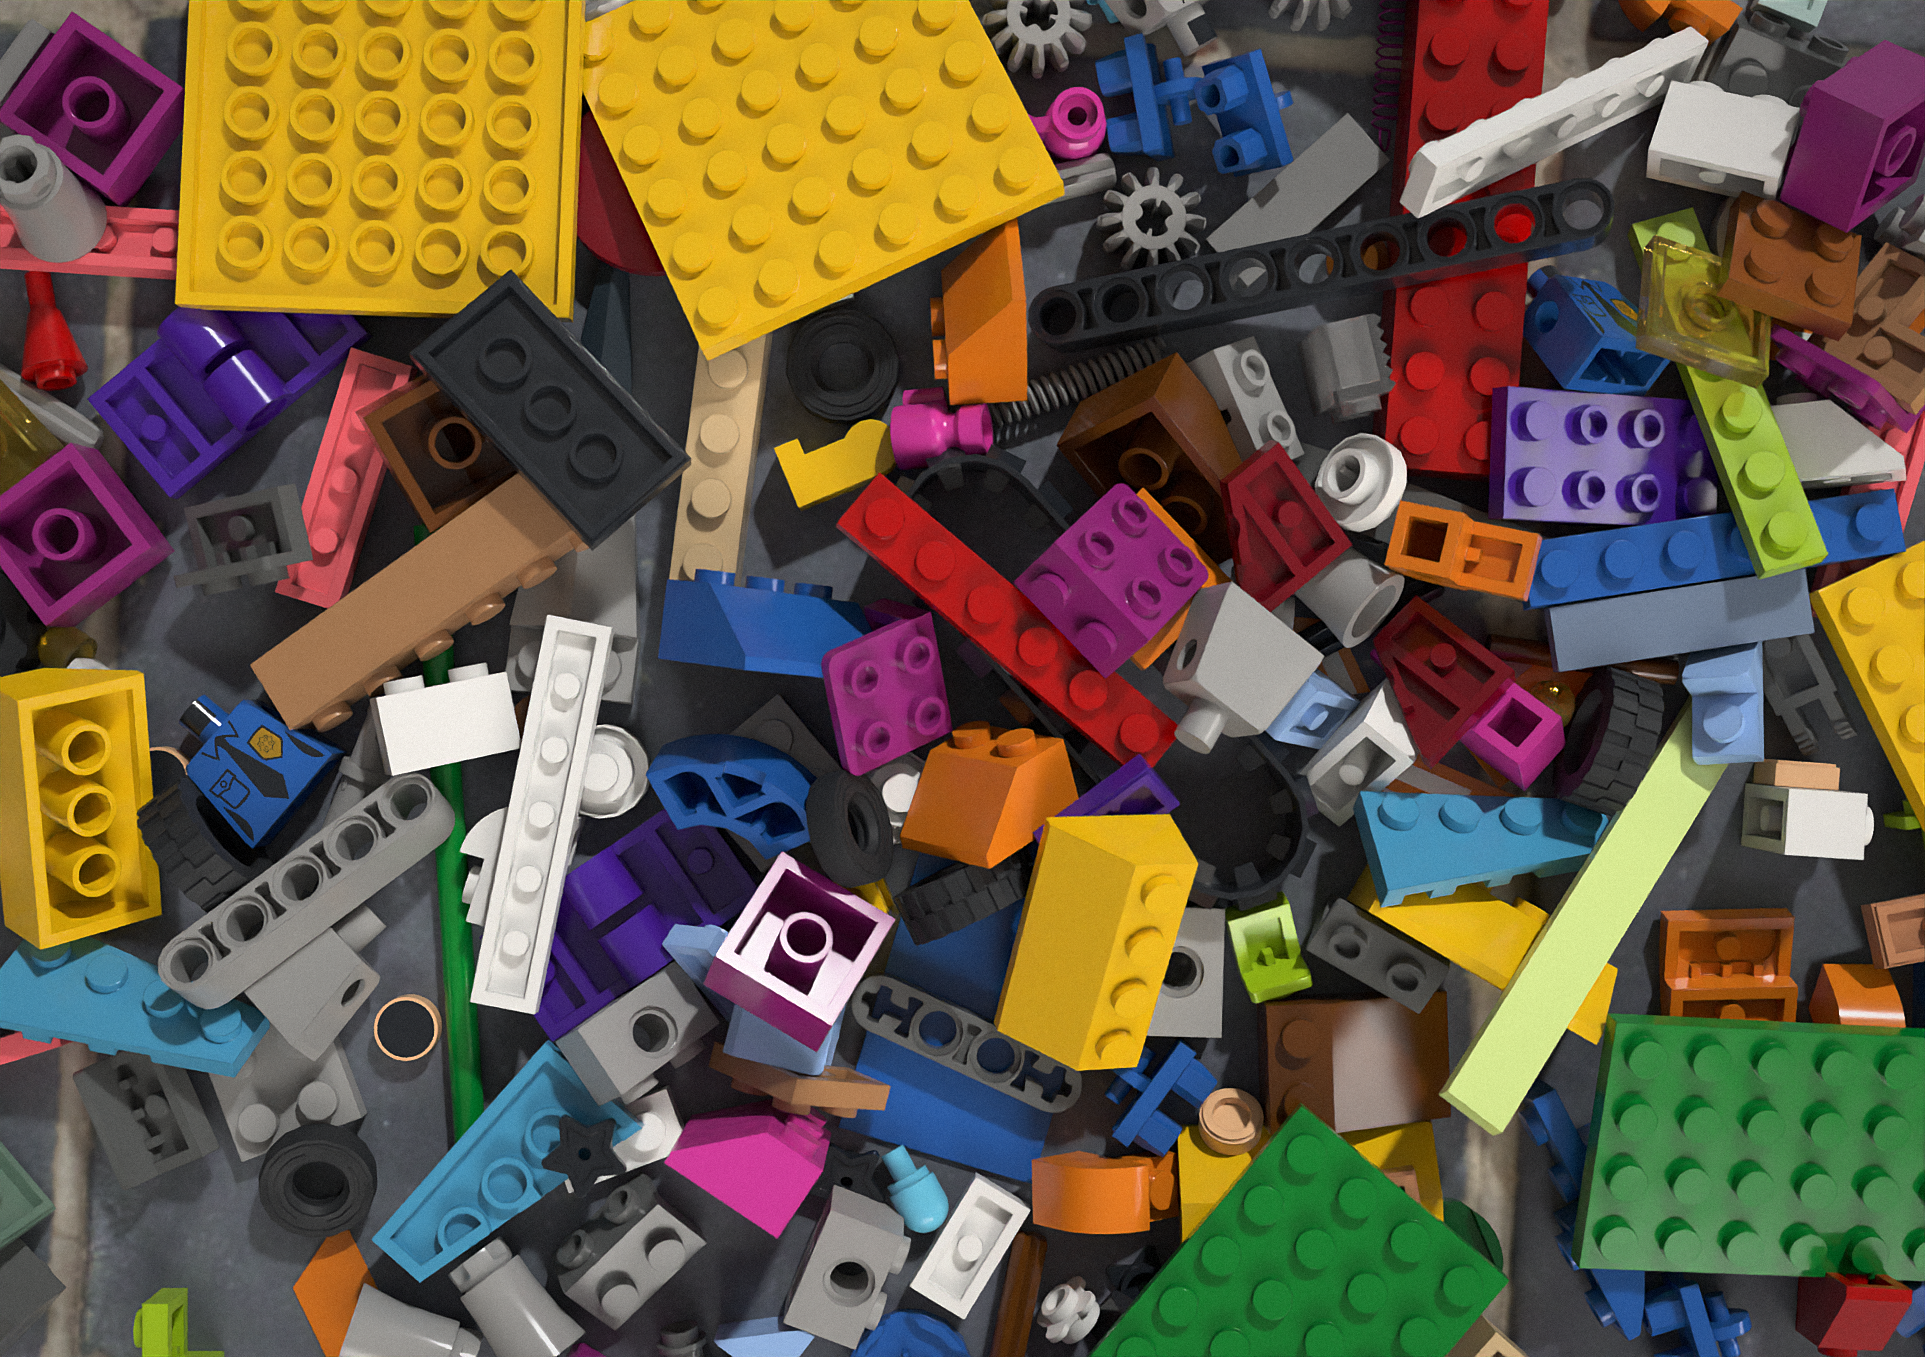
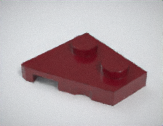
(1276, 526)
(1438, 677)

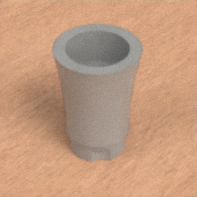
(49, 206)
(1352, 596)
(512, 1305)
(397, 1329)

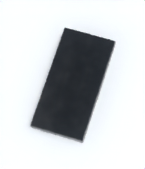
(551, 409)

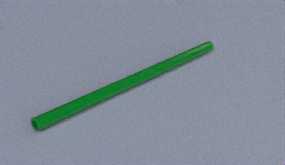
(455, 931)

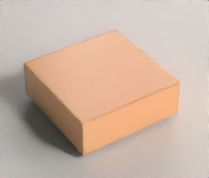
(1797, 774)

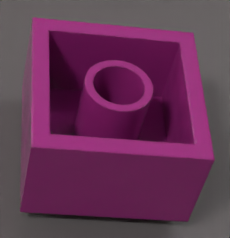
(97, 109)
(1859, 137)
(75, 536)
(798, 951)

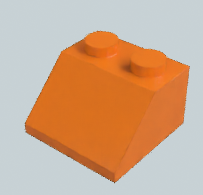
(983, 321)
(987, 793)

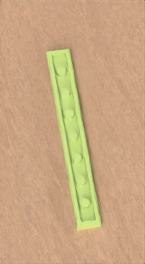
(1582, 933)

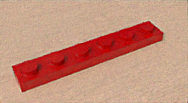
(1004, 624)

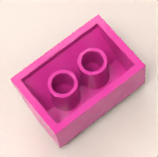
(754, 1159)

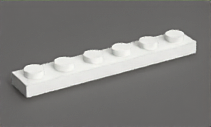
(1549, 122)
(542, 814)

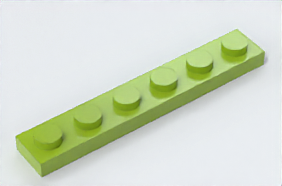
(1744, 442)

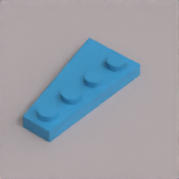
(1458, 840)
(120, 1003)
(496, 1165)

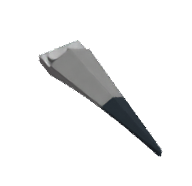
(598, 583)

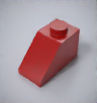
(1850, 1312)

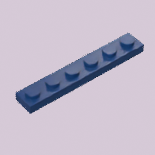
(1700, 551)

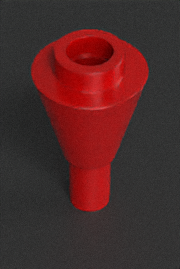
(50, 349)

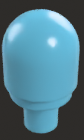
(915, 1192)

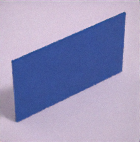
(932, 1104)

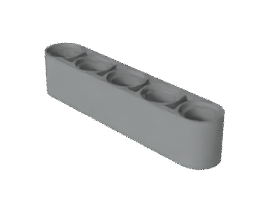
(277, 891)

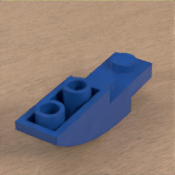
(1615, 1294)

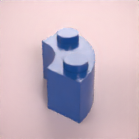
(734, 787)

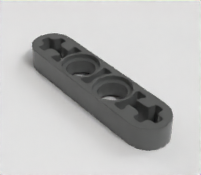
(962, 1050)

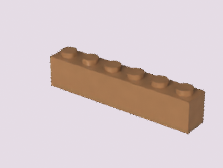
(415, 606)

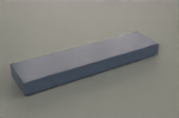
(1678, 620)

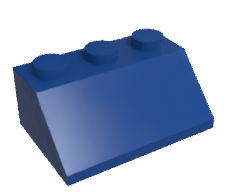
(755, 624)

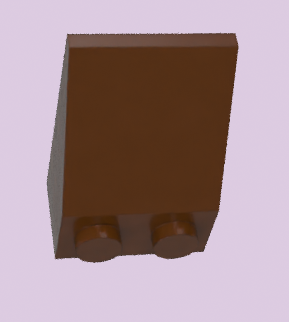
(1160, 436)
(433, 452)
(1353, 1059)

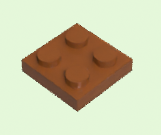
(1790, 266)

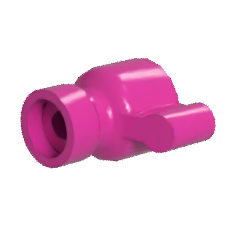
(1072, 125)
(927, 428)

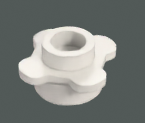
(1069, 1312)

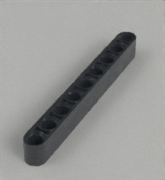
(1349, 276)

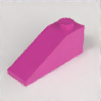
(1515, 735)

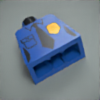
(1587, 335)
(256, 765)

